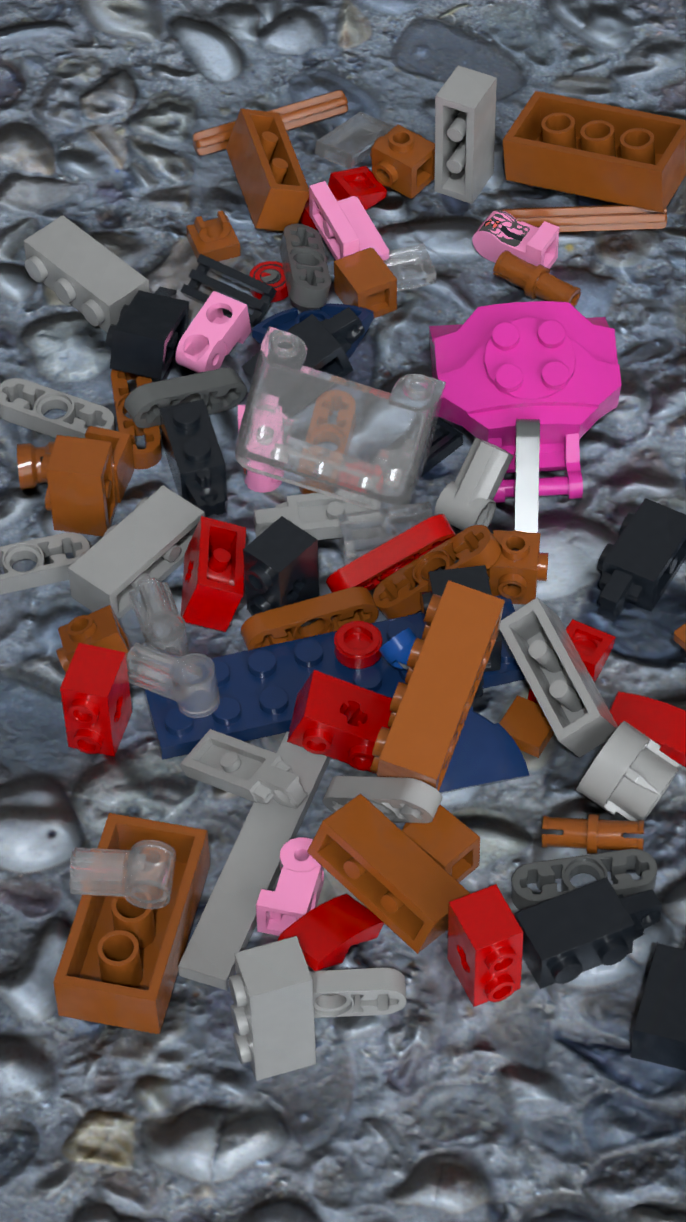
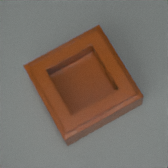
(527, 726)

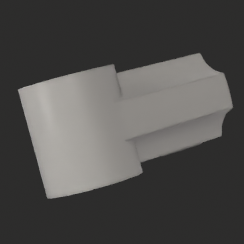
(471, 496)

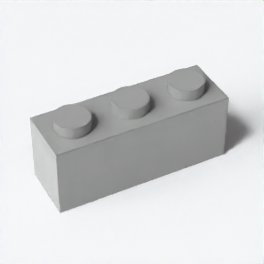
(465, 134)
(82, 272)
(138, 548)
(558, 677)
(273, 1008)

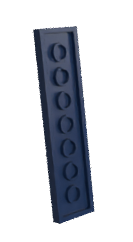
(262, 686)

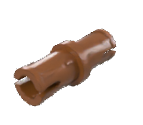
(535, 280)
(592, 833)

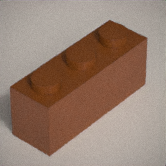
(267, 170)
(386, 872)

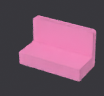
(343, 223)

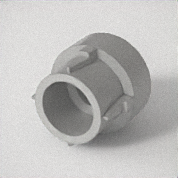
(628, 774)

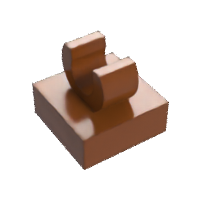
(213, 238)

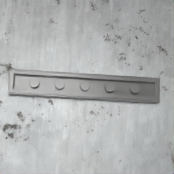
(251, 866)

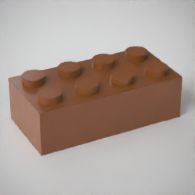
(597, 151)
(439, 686)
(127, 957)

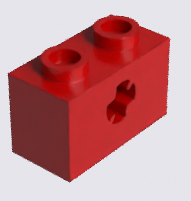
(213, 574)
(96, 699)
(338, 719)
(485, 945)

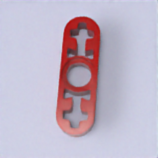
(392, 555)

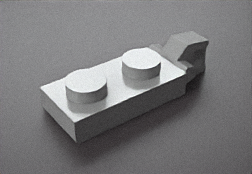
(311, 512)
(243, 770)

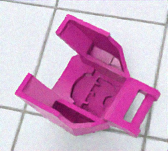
(529, 365)

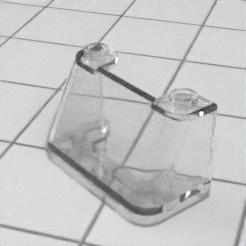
(336, 431)

